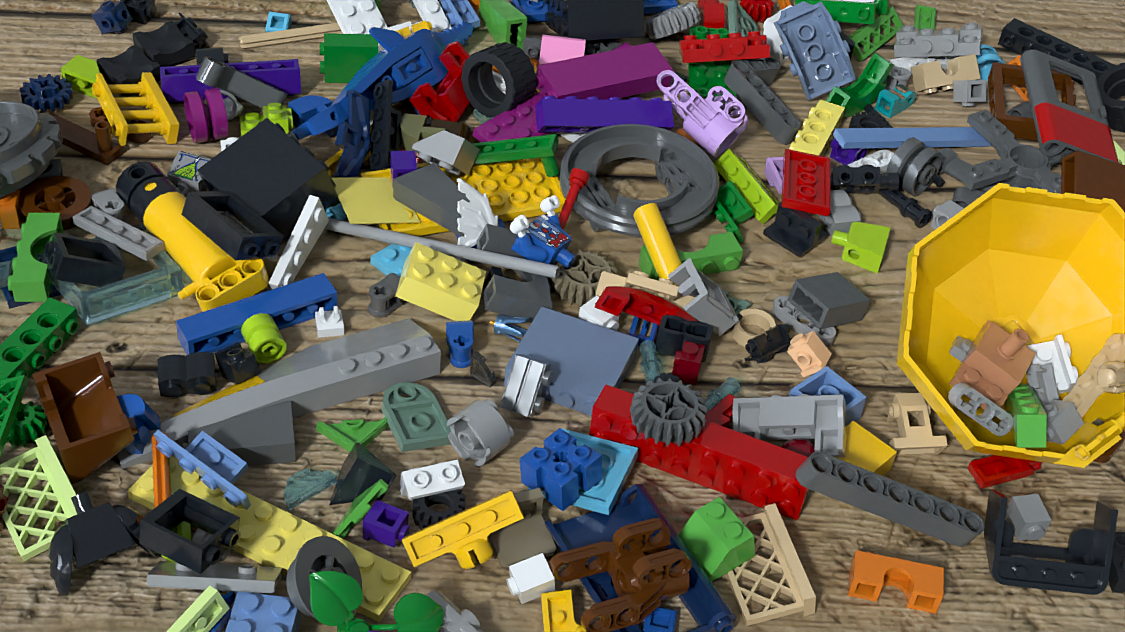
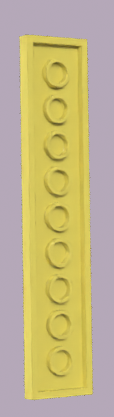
(276, 537)

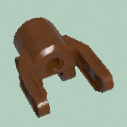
(638, 571)

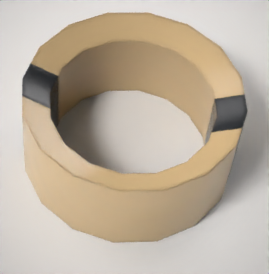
(751, 317)

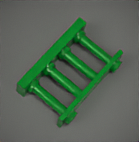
(853, 11)

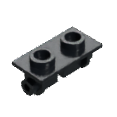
(188, 29)
(762, 349)

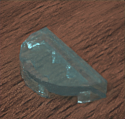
(305, 485)

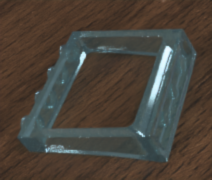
(125, 294)

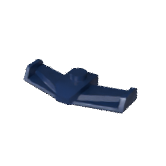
(353, 137)

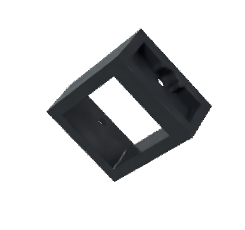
(84, 260)
(182, 506)

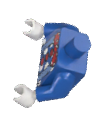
(543, 238)

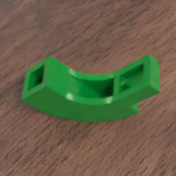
(864, 89)

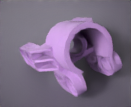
(705, 118)

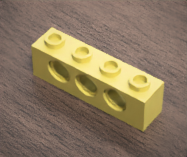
(818, 129)

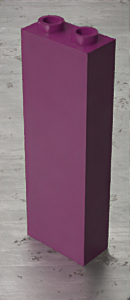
(605, 74)

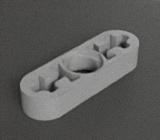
(789, 315)
(971, 407)

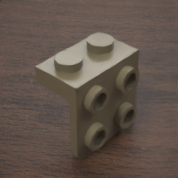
(525, 537)

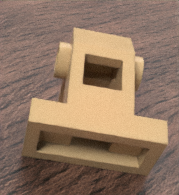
(914, 439)

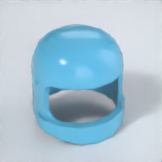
(985, 60)

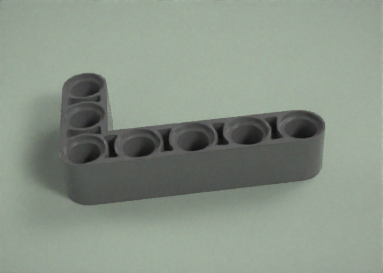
(751, 82)

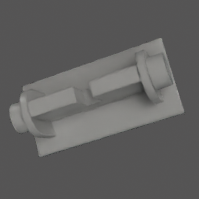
(1043, 382)

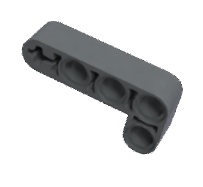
(238, 83)

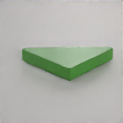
(352, 431)
(359, 508)

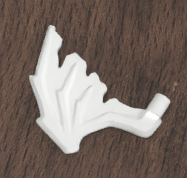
(474, 215)

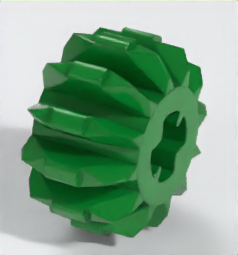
(28, 425)

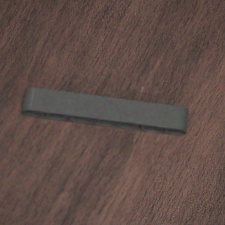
(889, 499)

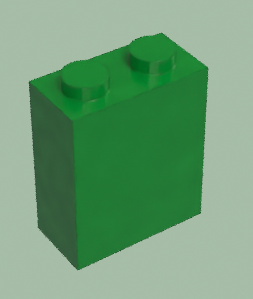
(345, 55)

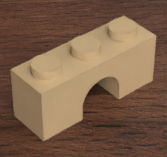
(930, 76)

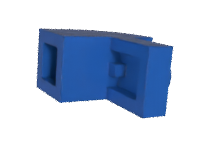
(307, 107)
(144, 418)

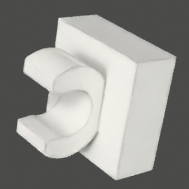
(329, 322)

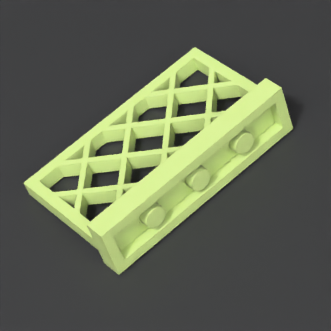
(57, 482)

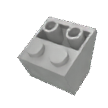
(448, 152)

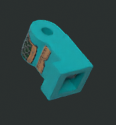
(896, 99)

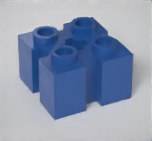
(561, 468)

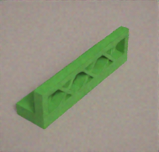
(863, 34)

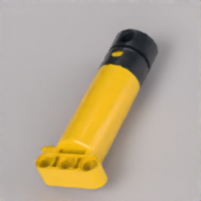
(214, 273)

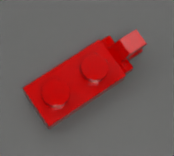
(1001, 469)

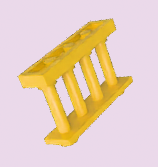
(151, 98)

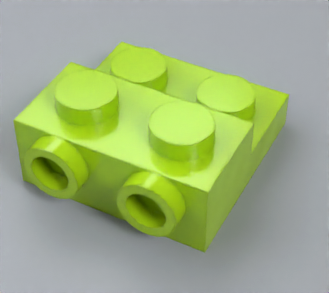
(274, 112)

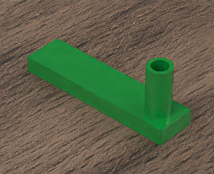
(521, 148)

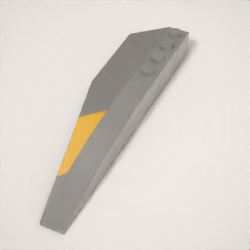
(314, 380)

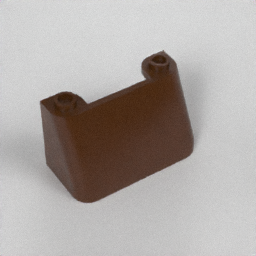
(84, 414)

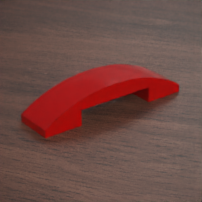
(638, 303)

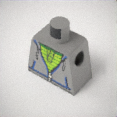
(184, 172)

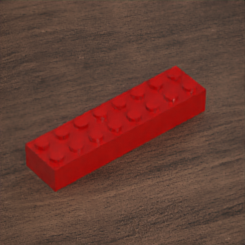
(715, 459)

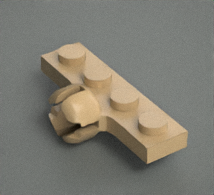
(1103, 375)

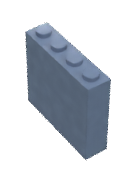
(579, 355)

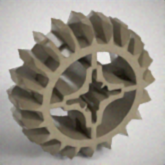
(581, 279)

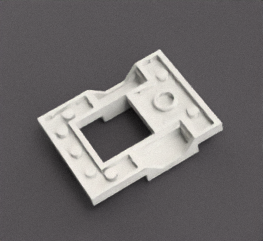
(361, 15)

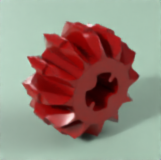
(758, 9)

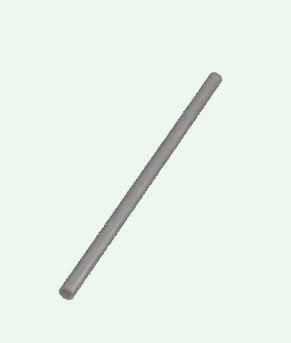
(446, 248)

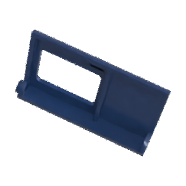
(702, 597)

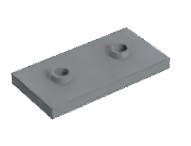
(219, 576)

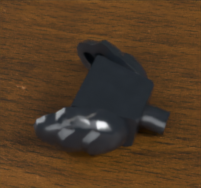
(91, 536)

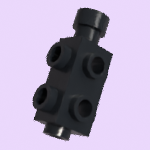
(861, 176)

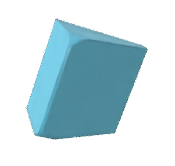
(278, 22)

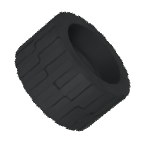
(480, 85)
(1112, 87)

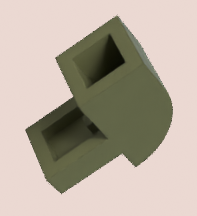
(415, 129)

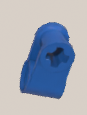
(460, 342)

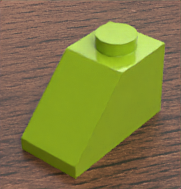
(81, 74)

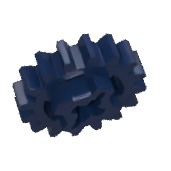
(46, 93)

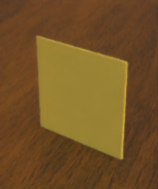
(371, 201)

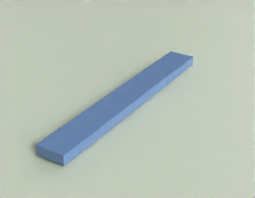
(893, 137)

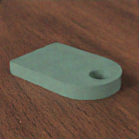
(415, 420)

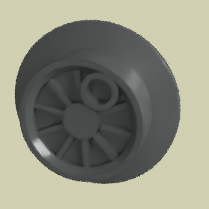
(317, 555)

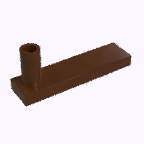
(94, 145)

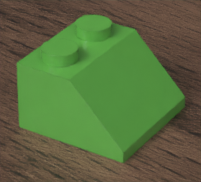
(717, 539)

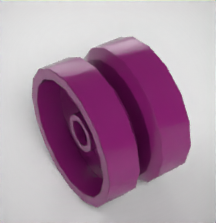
(206, 115)

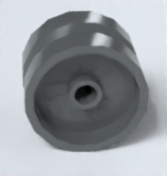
(915, 166)

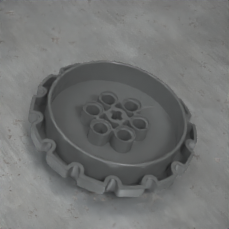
(26, 144)

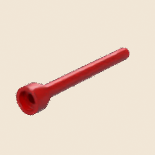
(578, 179)

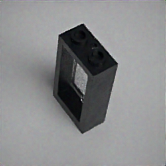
(232, 225)

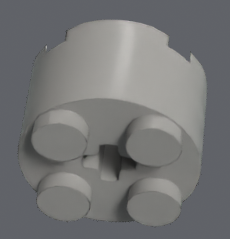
(479, 432)

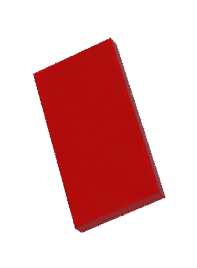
(806, 182)

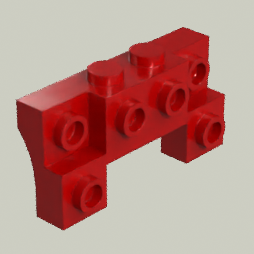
(721, 49)
(449, 98)

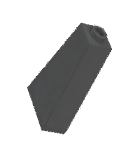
(431, 195)
(257, 436)

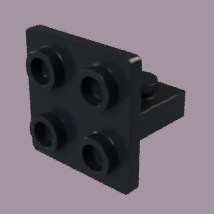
(795, 231)

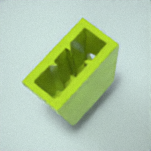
(863, 244)

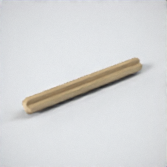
(289, 35)

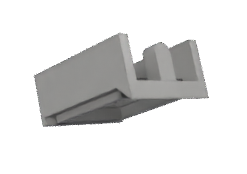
(710, 304)

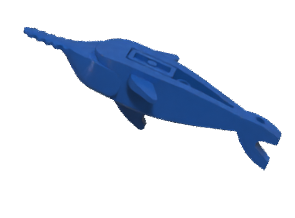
(405, 61)

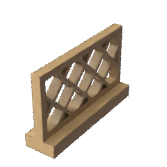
(787, 563)

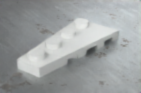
(302, 240)

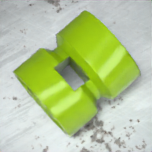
(263, 338)

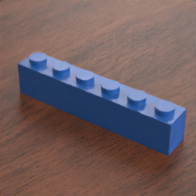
(286, 305)

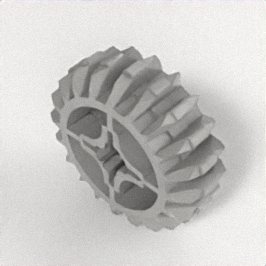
(672, 20)

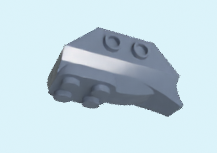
(814, 49)

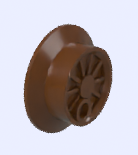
(56, 195)

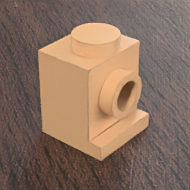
(809, 353)

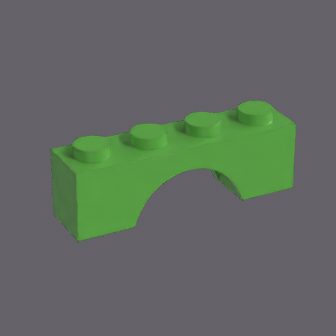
(720, 255)
(30, 277)
(1028, 417)

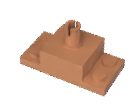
(995, 363)

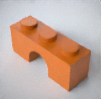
(918, 581)

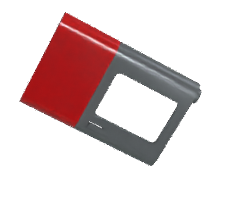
(1059, 121)

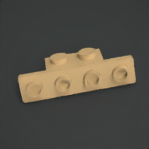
(662, 288)

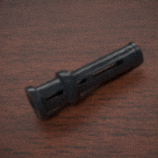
(908, 207)

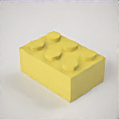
(440, 283)

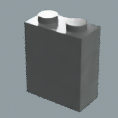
(828, 300)

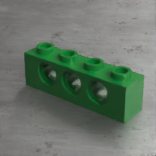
(37, 339)

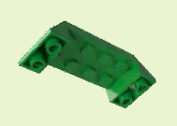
(706, 75)

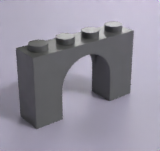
(508, 295)

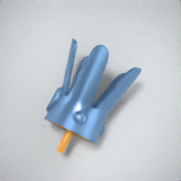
(503, 326)

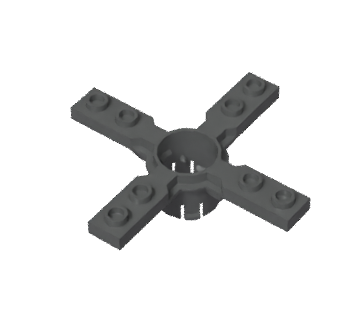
(1018, 163)

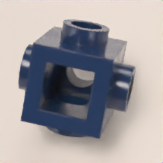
(112, 17)

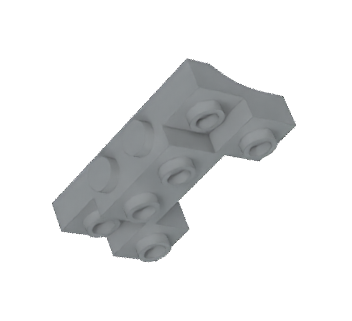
(944, 42)
(794, 418)

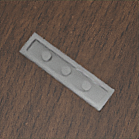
(119, 232)

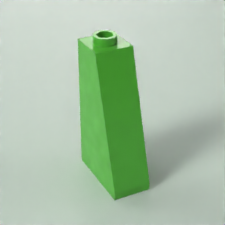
(503, 21)

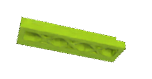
(749, 185)

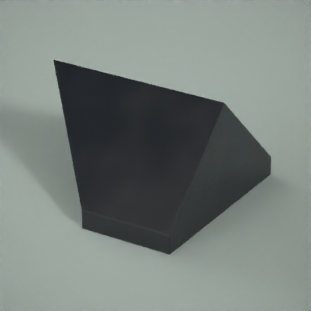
(358, 474)

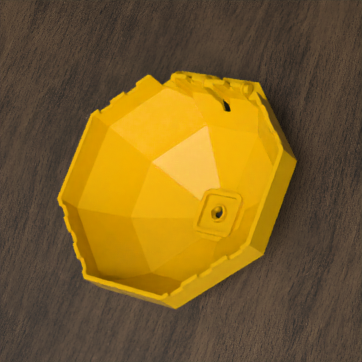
(1025, 265)

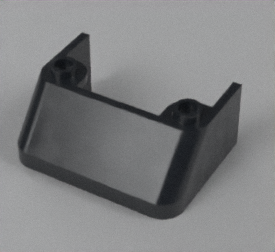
(1075, 569)

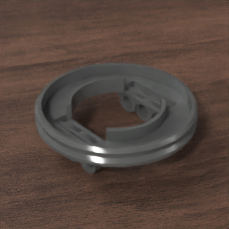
(679, 165)

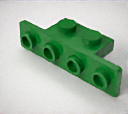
(731, 209)

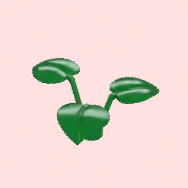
(338, 594)

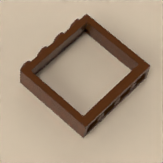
(1013, 74)

